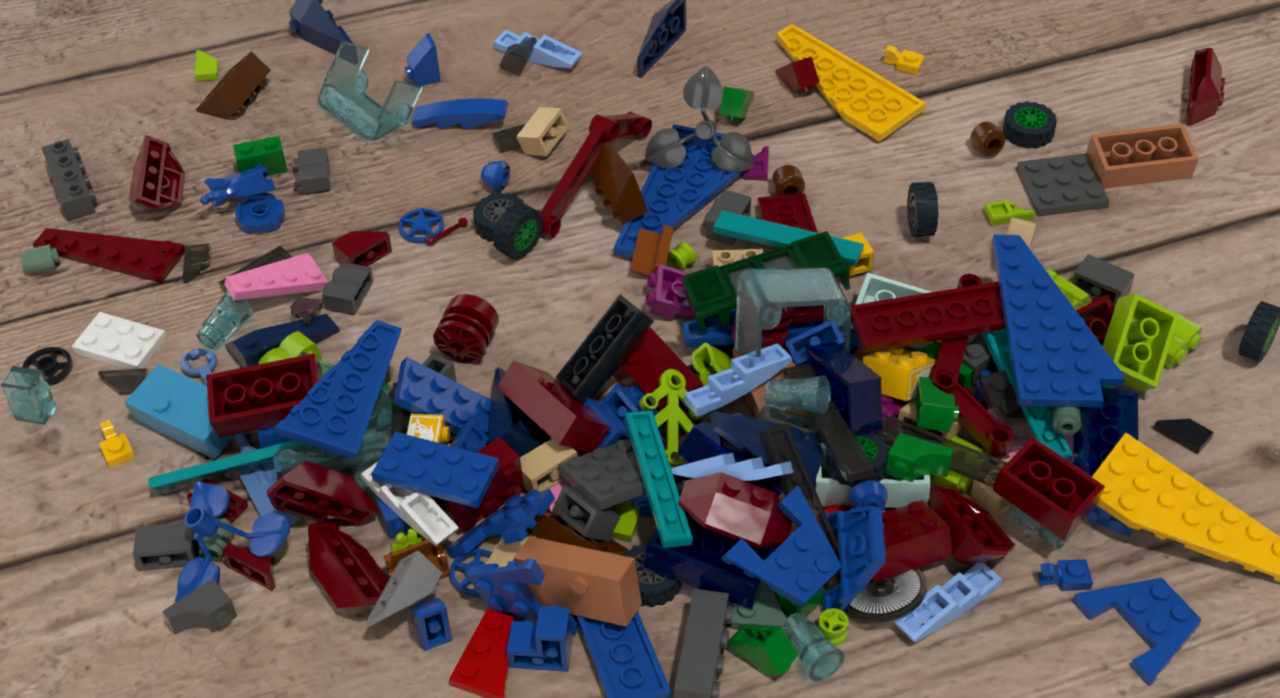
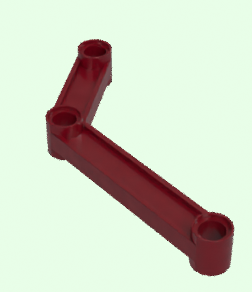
(600, 131)
(972, 415)

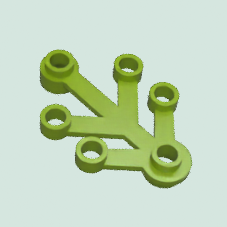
(671, 412)

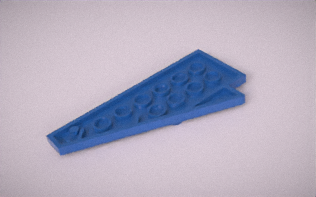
(677, 192)
(1049, 344)

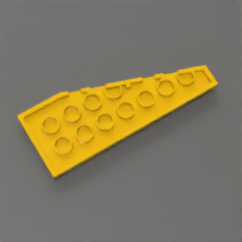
(851, 88)
(1161, 498)

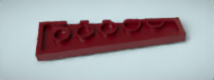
(125, 255)

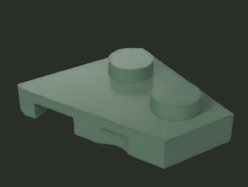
(765, 612)

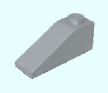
(411, 581)

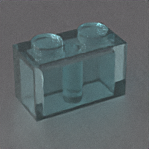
(28, 395)

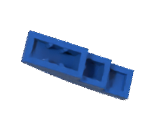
(464, 111)

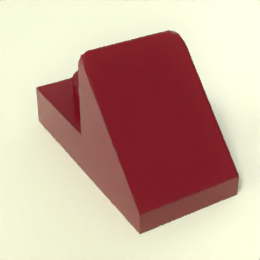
(249, 565)

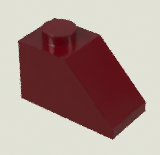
(799, 75)
(362, 247)

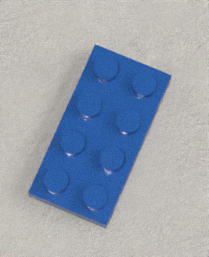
(432, 393)
(436, 469)
(624, 659)

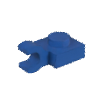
(1067, 573)

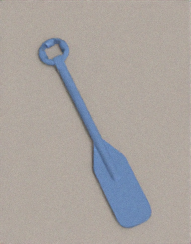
(256, 478)

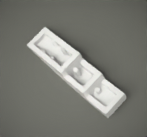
(414, 508)

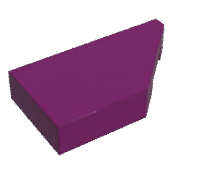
(760, 168)

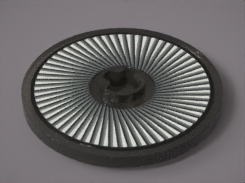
(889, 597)

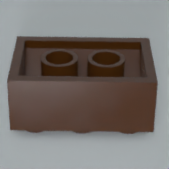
(235, 88)
(617, 185)
(555, 529)

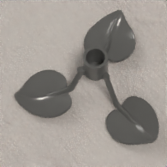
(733, 151)

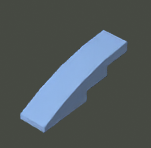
(545, 51)
(744, 376)
(745, 470)
(949, 601)

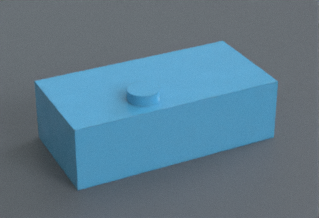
(176, 409)

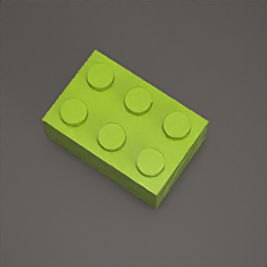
(1140, 340)

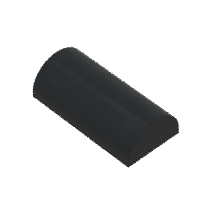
(604, 349)

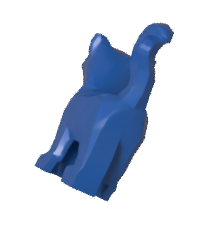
(238, 185)

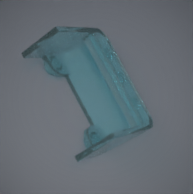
(346, 100)
(765, 292)

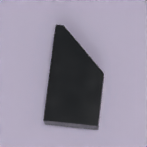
(1185, 432)

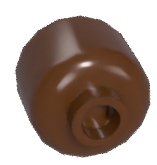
(987, 138)
(788, 180)

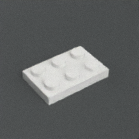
(119, 341)

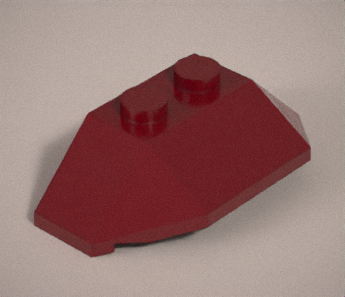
(1204, 86)
(157, 176)
(321, 496)
(736, 509)
(973, 530)
(344, 567)

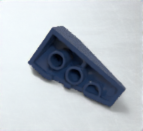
(316, 25)
(664, 30)
(254, 345)
(511, 423)
(745, 432)

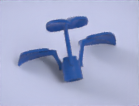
(208, 504)

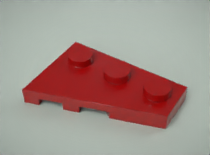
(485, 659)

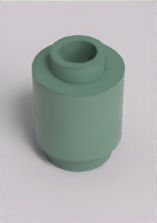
(40, 259)
(1066, 420)
(218, 541)

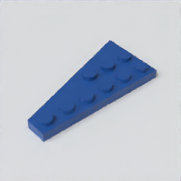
(343, 400)

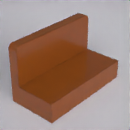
(651, 250)

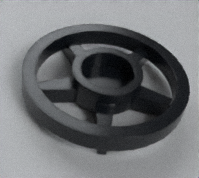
(49, 363)

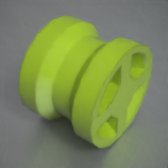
(681, 256)
(832, 619)

